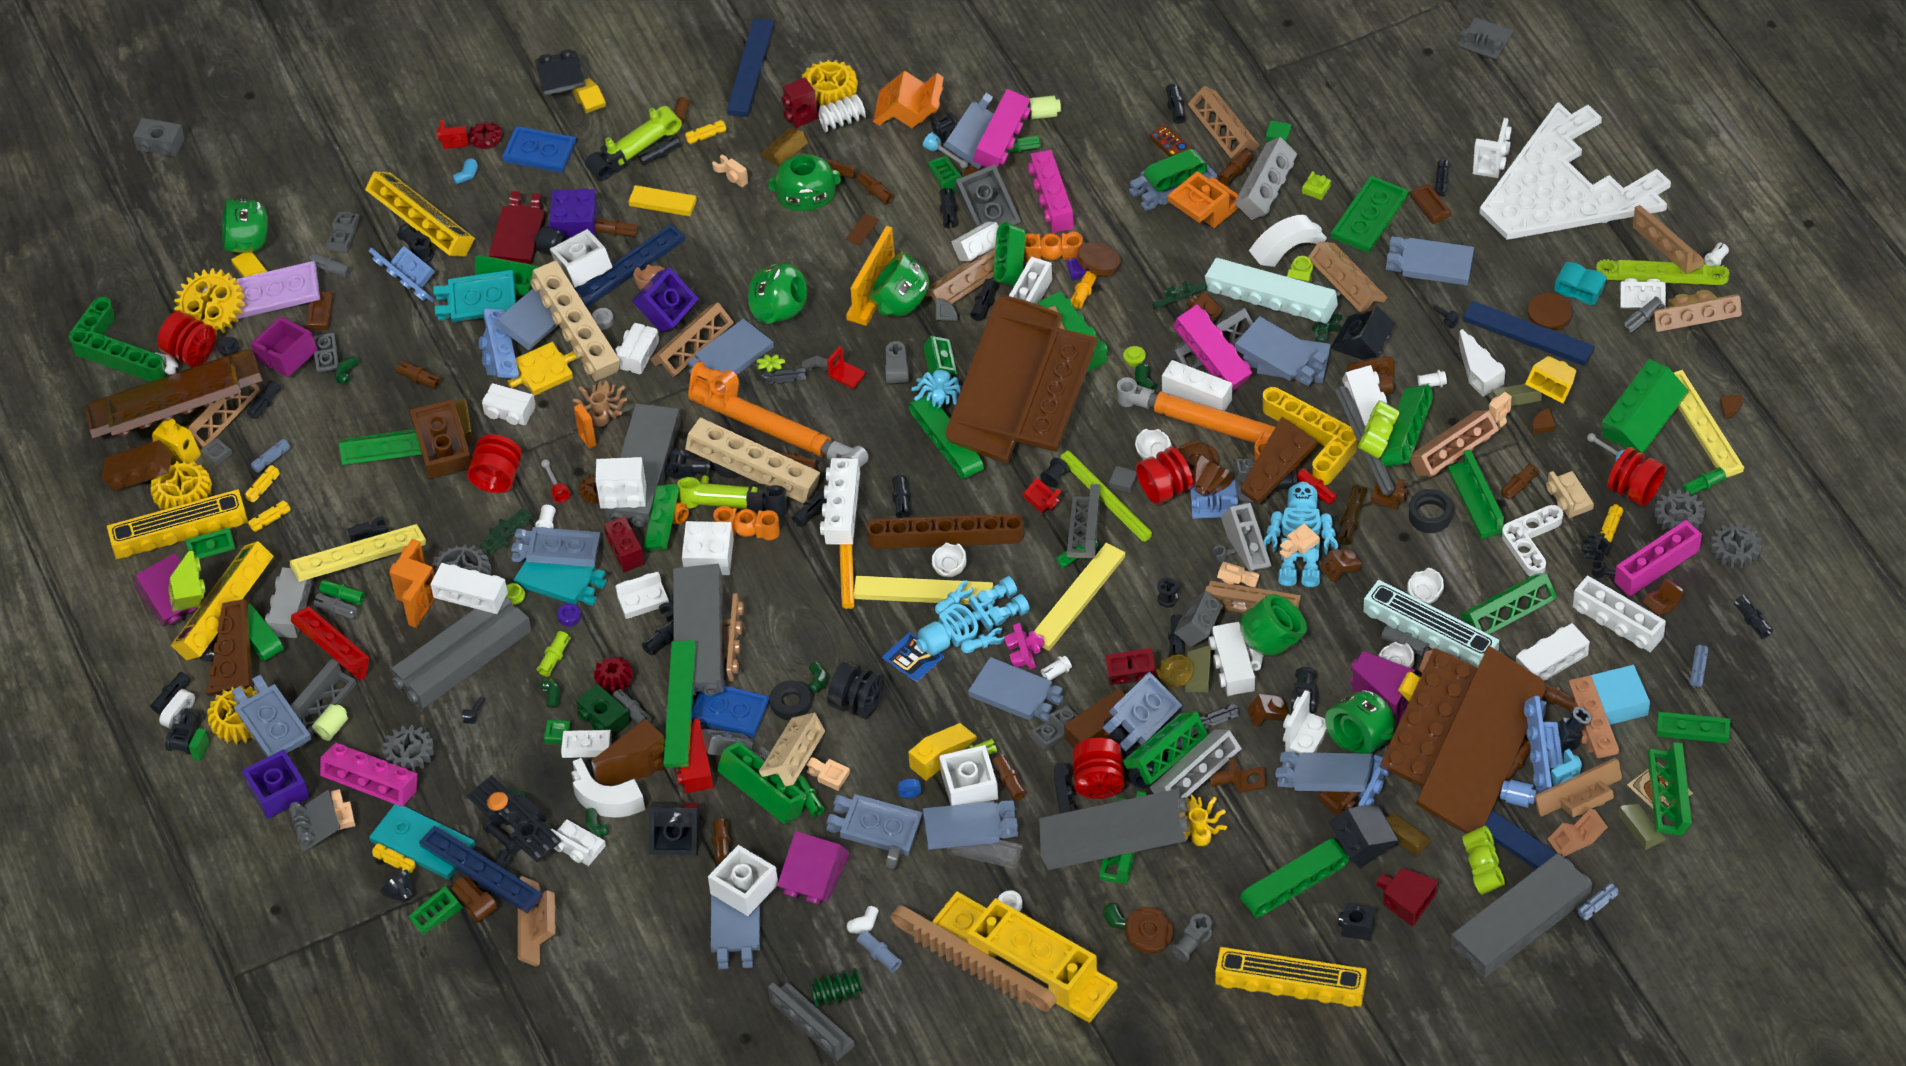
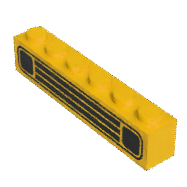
(419, 213)
(177, 524)
(231, 587)
(1290, 977)

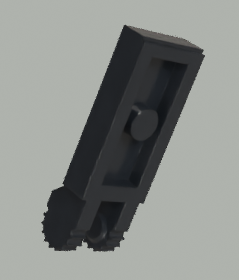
(1063, 788)

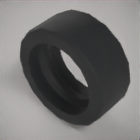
(1434, 497)

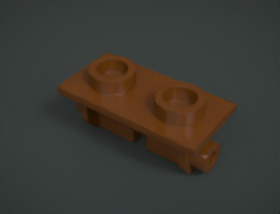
(1381, 365)

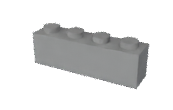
(1198, 764)

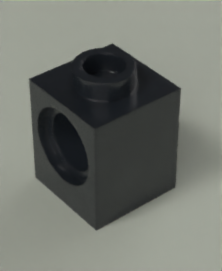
(1360, 930)

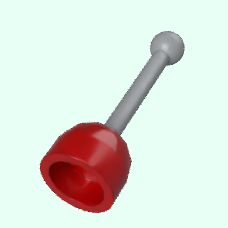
(559, 491)

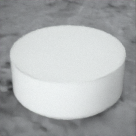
(1012, 899)

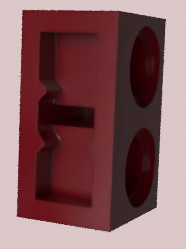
(624, 544)
(1129, 666)

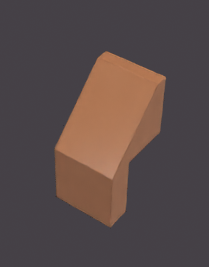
(1584, 832)

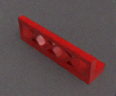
(331, 641)

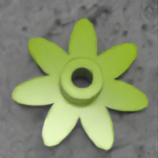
(770, 363)

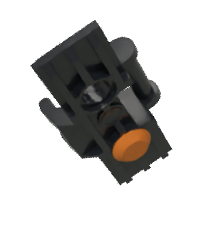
(518, 812)

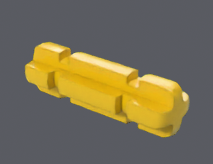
(705, 132)
(262, 483)
(269, 516)
(1612, 521)
(393, 858)

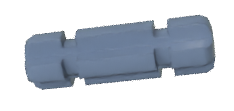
(270, 455)
(1699, 666)
(1598, 901)

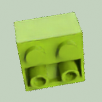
(184, 584)

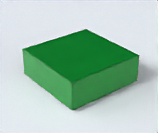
(1278, 129)
(554, 731)
(199, 744)

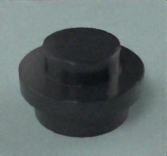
(228, 346)

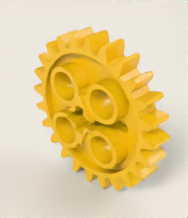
(210, 301)

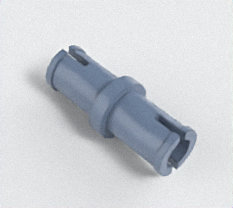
(879, 951)

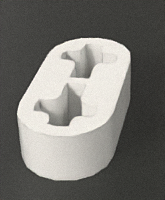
(172, 711)

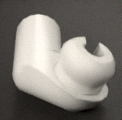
(170, 364)
(1256, 658)
(863, 923)

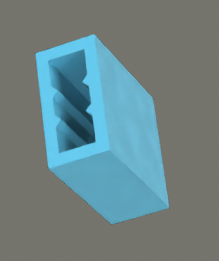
(1621, 694)

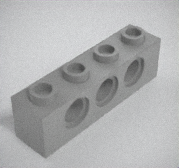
(1266, 178)

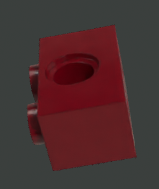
(799, 103)

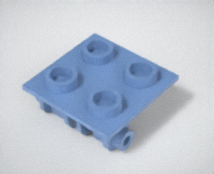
(1213, 505)

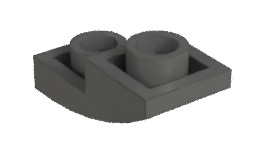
(343, 231)
(326, 355)
(1241, 470)
(1053, 730)

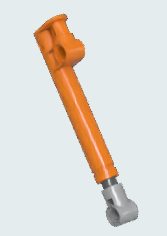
(719, 392)
(1195, 413)

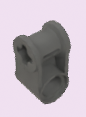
(896, 363)

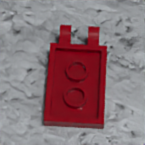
(517, 229)

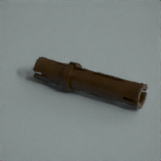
(1349, 520)

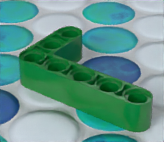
(90, 343)

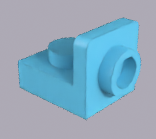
(1568, 769)

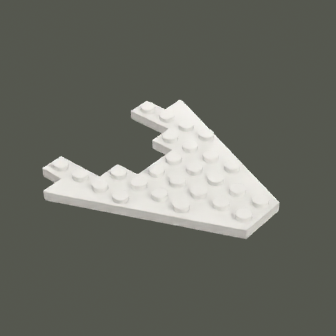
(1549, 195)

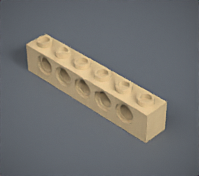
(552, 276)
(752, 460)

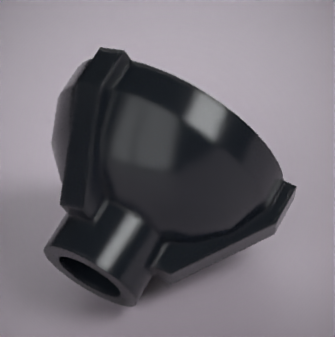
(399, 887)

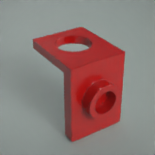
(842, 371)

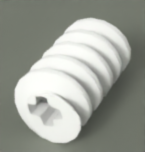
(841, 111)

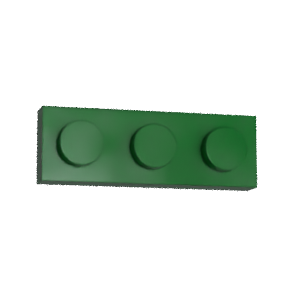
(661, 517)
(1693, 727)

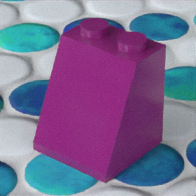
(153, 588)
(1382, 678)
(812, 868)

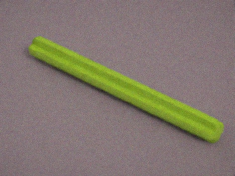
(1107, 497)

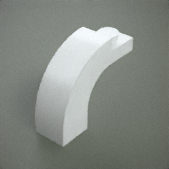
(1283, 236)
(607, 800)

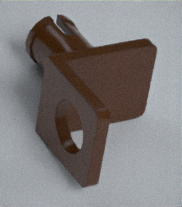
(1238, 777)

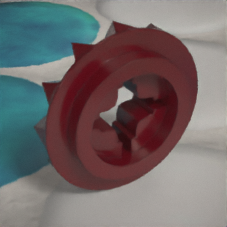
(493, 136)

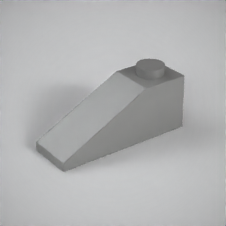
(1245, 536)

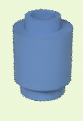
(1518, 793)

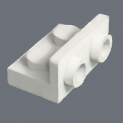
(1637, 294)
(641, 595)
(585, 743)
(578, 843)

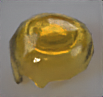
(1175, 671)

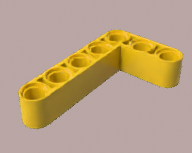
(1333, 434)

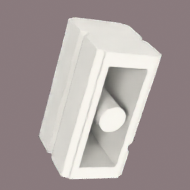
(976, 241)
(637, 348)
(508, 404)

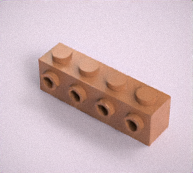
(1453, 442)

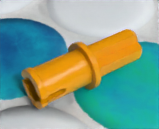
(1083, 290)

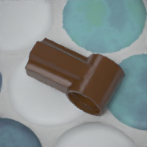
(476, 902)

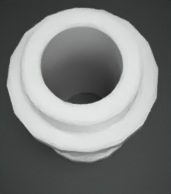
(1716, 255)
(1433, 379)
(546, 517)
(1056, 668)

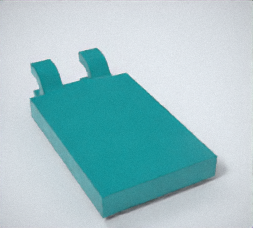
(473, 294)
(561, 581)

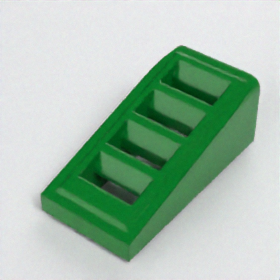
(946, 175)
(446, 912)

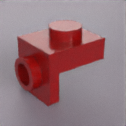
(452, 137)
(1041, 496)

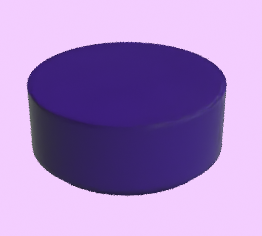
(569, 614)

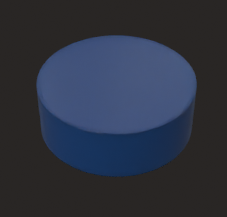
(909, 788)

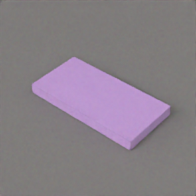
(279, 289)

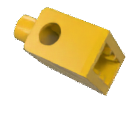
(1552, 378)
(178, 440)

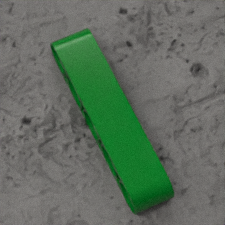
(934, 423)
(1408, 425)
(1294, 878)

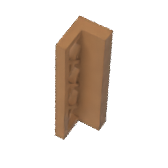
(1228, 118)
(1666, 241)
(1345, 275)
(963, 278)
(687, 333)
(207, 412)
(1241, 598)

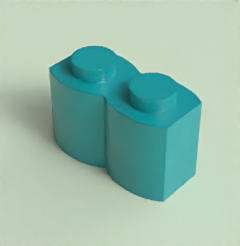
(1580, 283)

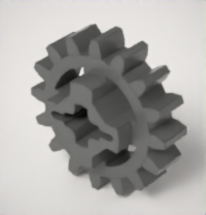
(1679, 508)
(1736, 545)
(408, 748)

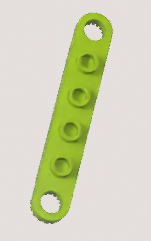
(1664, 271)

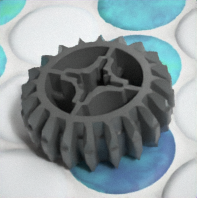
(464, 558)

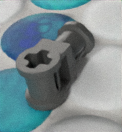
(1194, 937)

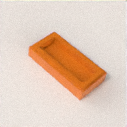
(584, 426)

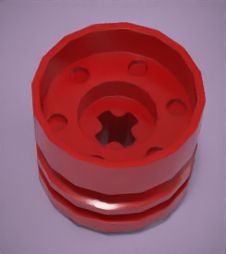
(186, 339)
(494, 463)
(1164, 475)
(1636, 476)
(1098, 768)

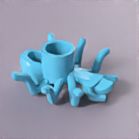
(939, 387)

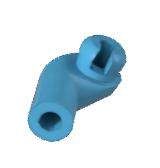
(468, 172)

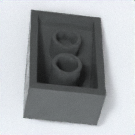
(986, 198)

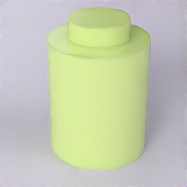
(1044, 107)
(330, 722)

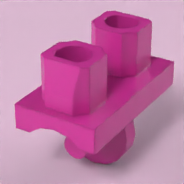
(1026, 644)

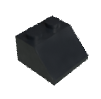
(559, 72)
(1364, 334)
(674, 828)
(1363, 833)

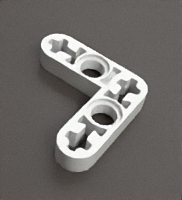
(1525, 534)

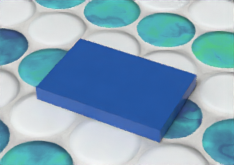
(539, 149)
(731, 710)

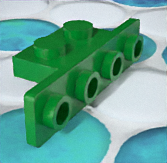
(522, 271)

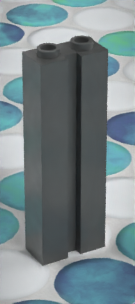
(652, 437)
(700, 618)
(459, 652)
(1113, 829)
(1521, 915)

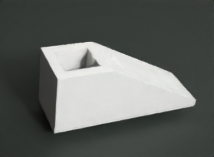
(1480, 367)

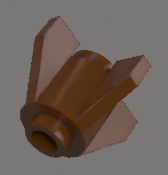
(1209, 477)

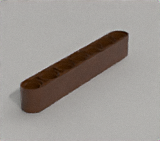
(945, 529)

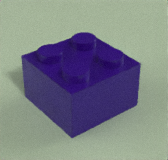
(573, 211)
(665, 299)
(275, 783)

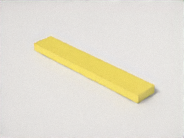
(1707, 430)
(355, 553)
(912, 589)
(1079, 594)

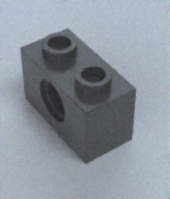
(158, 137)
(1198, 618)

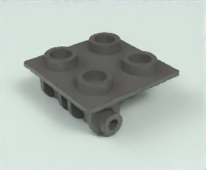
(1485, 38)
(314, 820)

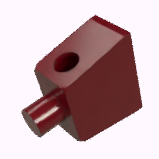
(1407, 894)

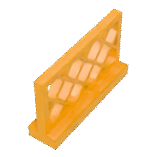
(862, 308)

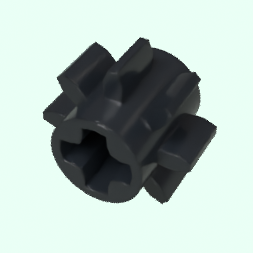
(1595, 545)

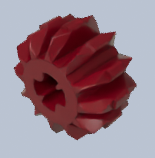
(613, 674)

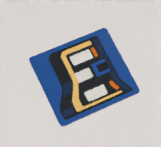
(909, 658)

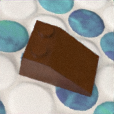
(440, 438)
(631, 757)

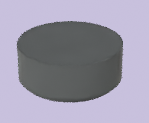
(893, 857)

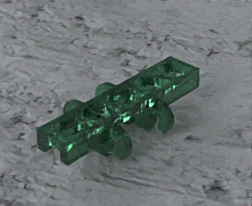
(1172, 293)
(1325, 328)
(507, 525)

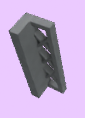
(1226, 322)
(1089, 527)
(320, 689)
(810, 1020)

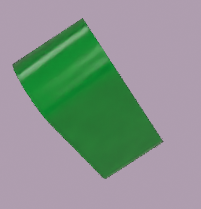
(1174, 170)
(1009, 254)
(262, 638)

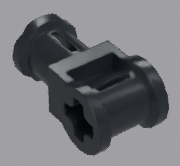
(944, 126)
(416, 242)
(687, 465)
(1304, 683)
(1570, 728)
(182, 733)

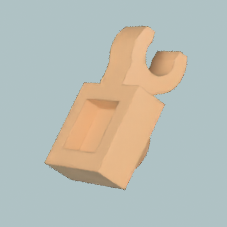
(734, 171)
(1499, 408)
(1299, 540)
(830, 774)
(343, 810)

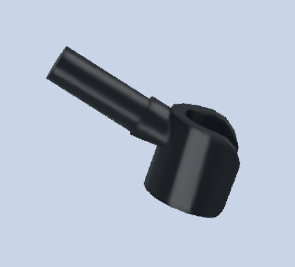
(1450, 317)
(1599, 569)
(470, 716)

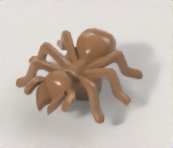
(600, 403)

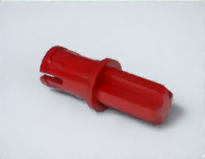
(1323, 492)

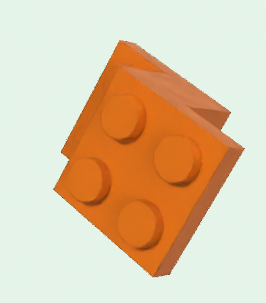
(908, 99)
(1204, 199)
(412, 582)

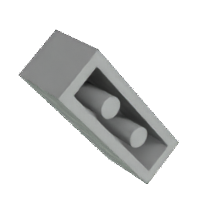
(288, 599)

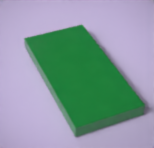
(1369, 214)

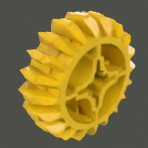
(831, 81)
(181, 486)
(231, 727)

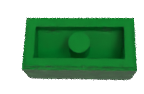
(939, 355)
(211, 543)

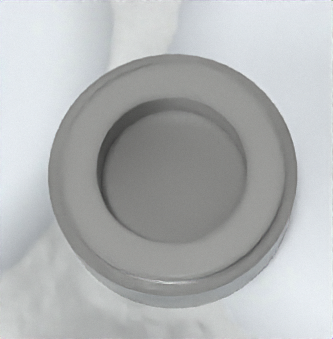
(603, 318)

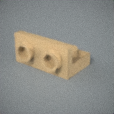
(1569, 493)

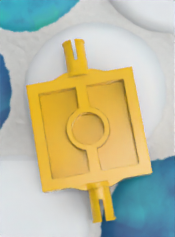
(543, 369)

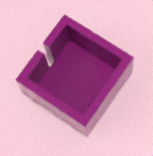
(284, 346)

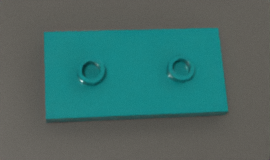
(402, 832)

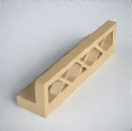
(793, 748)

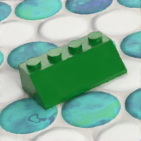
(1644, 407)

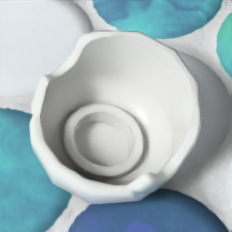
(1151, 442)
(949, 560)
(1426, 585)
(1399, 654)

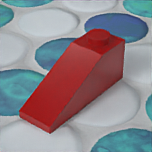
(698, 774)

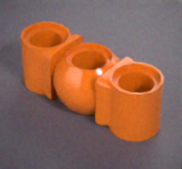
(1052, 246)
(748, 522)

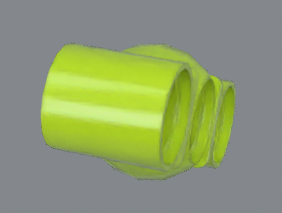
(1378, 429)
(1483, 860)

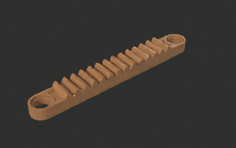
(973, 959)

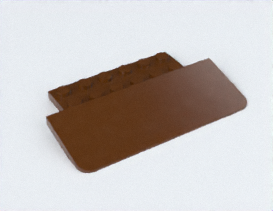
(1020, 381)
(173, 394)
(1462, 734)

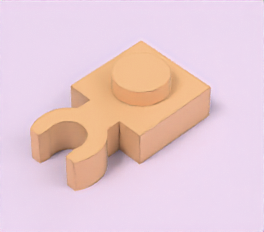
(1235, 574)

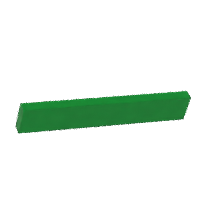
(680, 704)

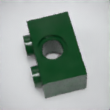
(597, 701)

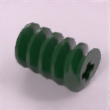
(836, 987)

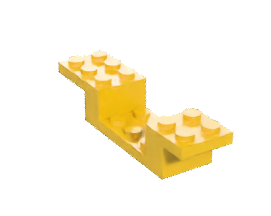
(1032, 947)

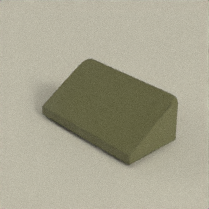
(1520, 394)
(1201, 663)
(1640, 825)

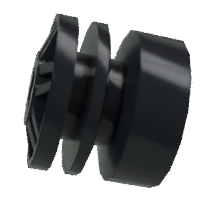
(855, 690)

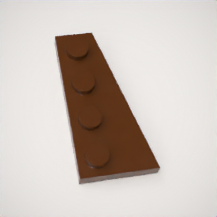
(1278, 458)
(232, 650)

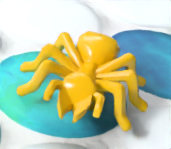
(1199, 820)

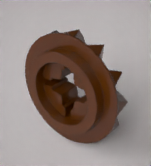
(587, 490)

